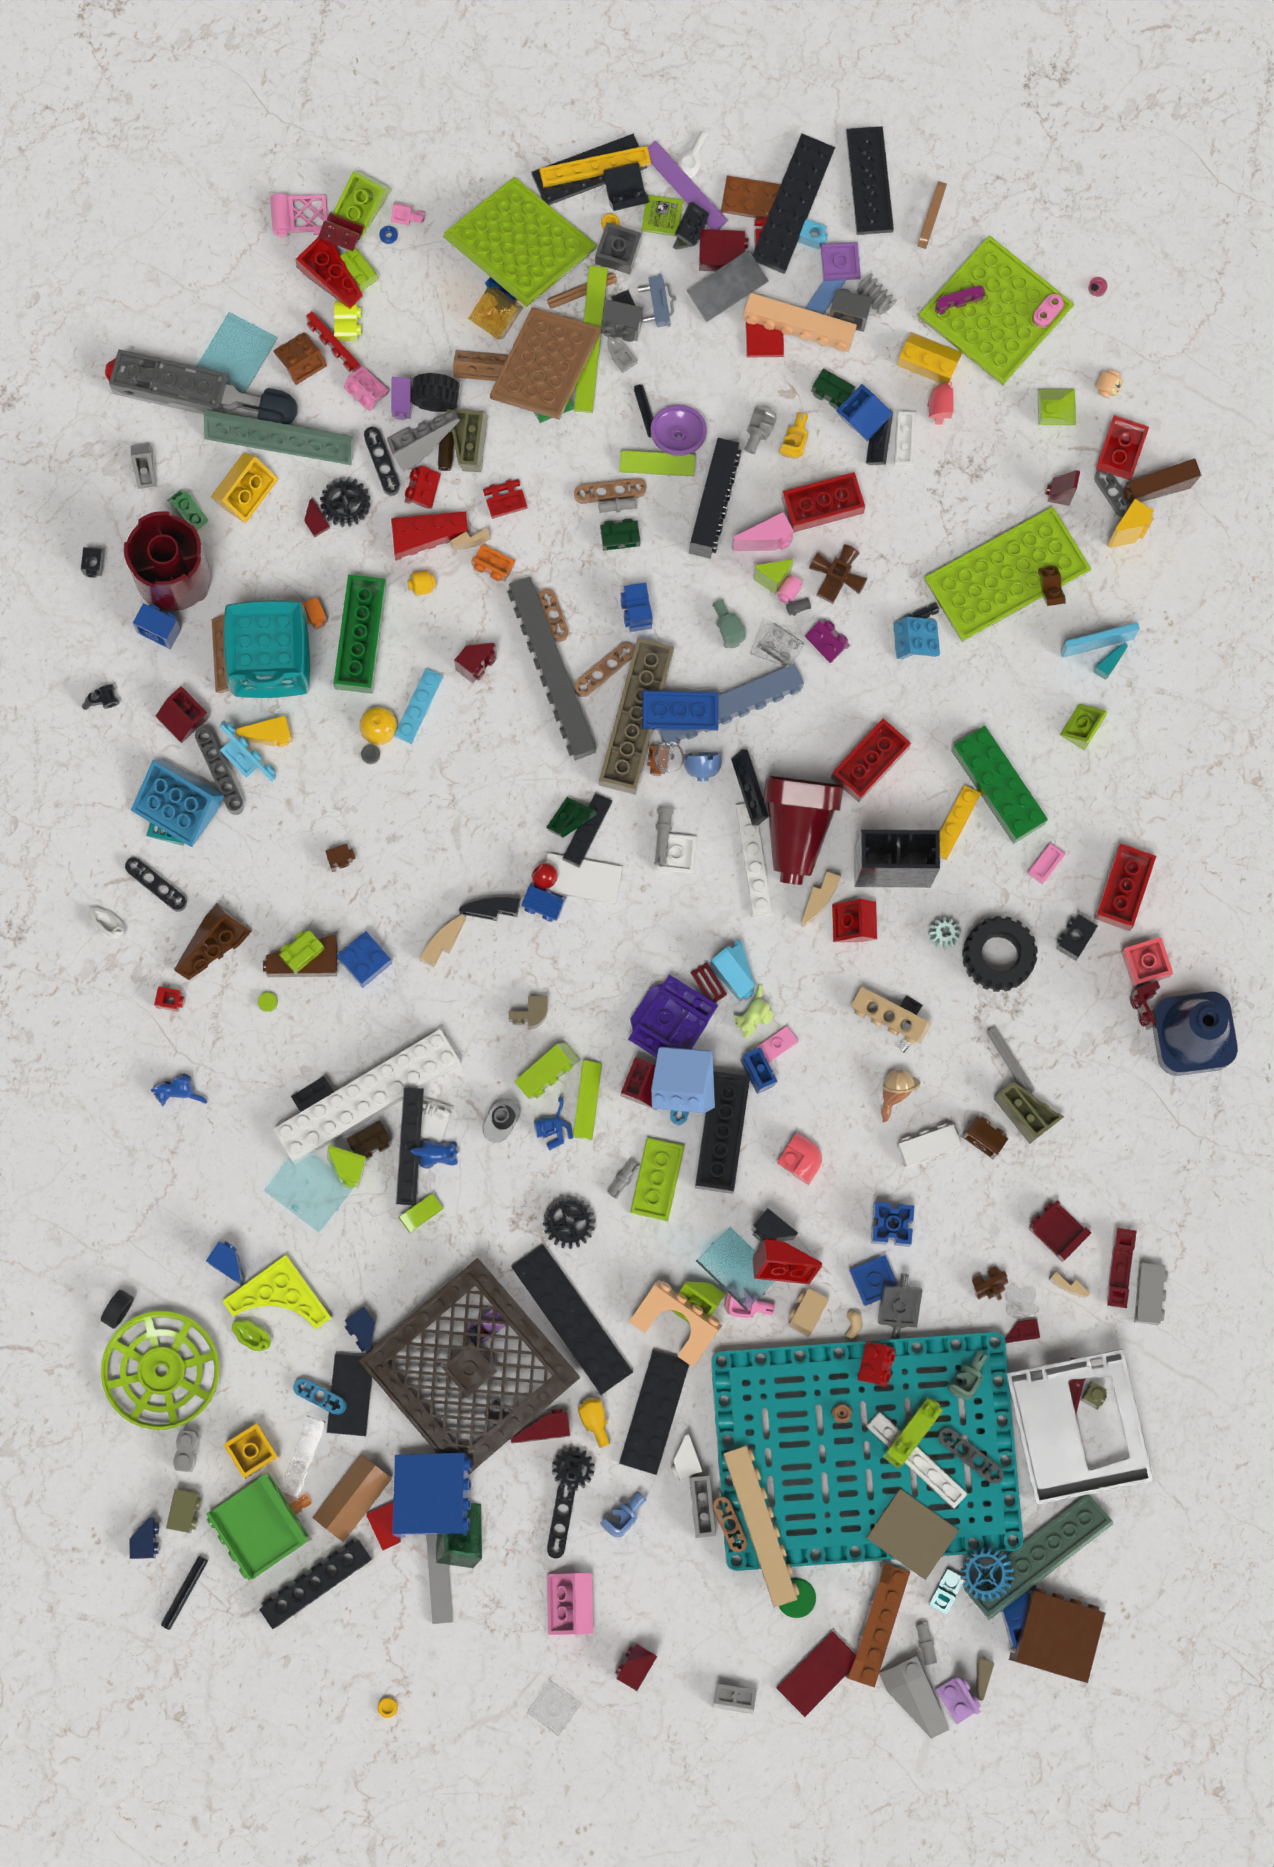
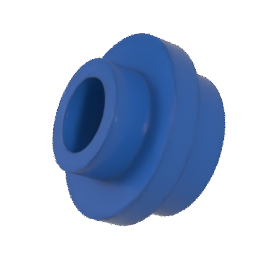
(385, 230)

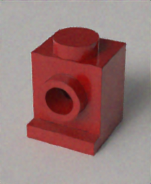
(164, 994)

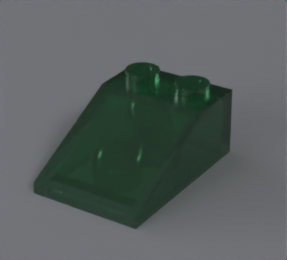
(461, 1549)

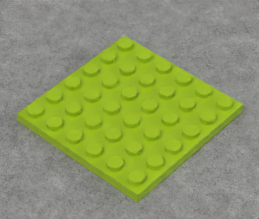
(520, 241)
(1000, 328)

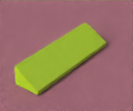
(656, 463)
(587, 1100)

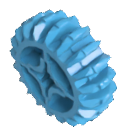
(974, 1561)

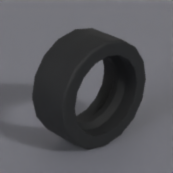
(117, 1309)

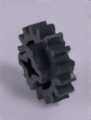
(566, 1473)

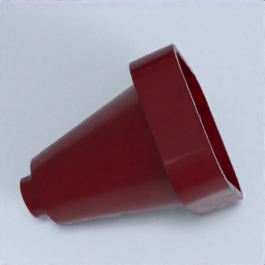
(799, 823)

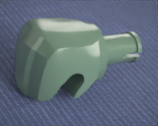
(730, 626)
(971, 1376)

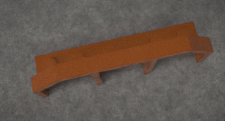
(879, 1625)

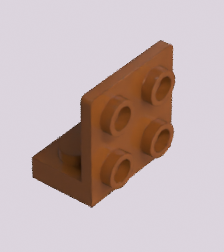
(300, 358)

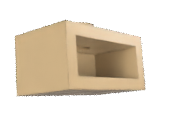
(808, 1312)

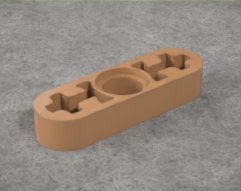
(553, 600)
(718, 1513)

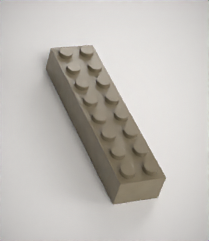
(628, 740)

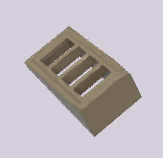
(984, 1672)

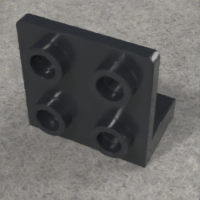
(625, 186)
(690, 226)

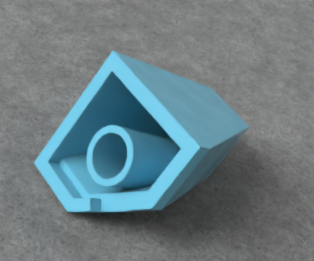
(733, 970)

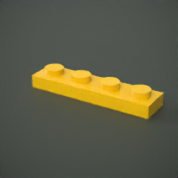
(957, 819)

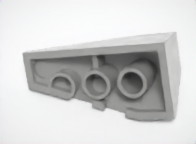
(413, 445)
(911, 1689)

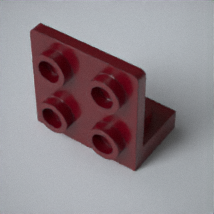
(1138, 1002)

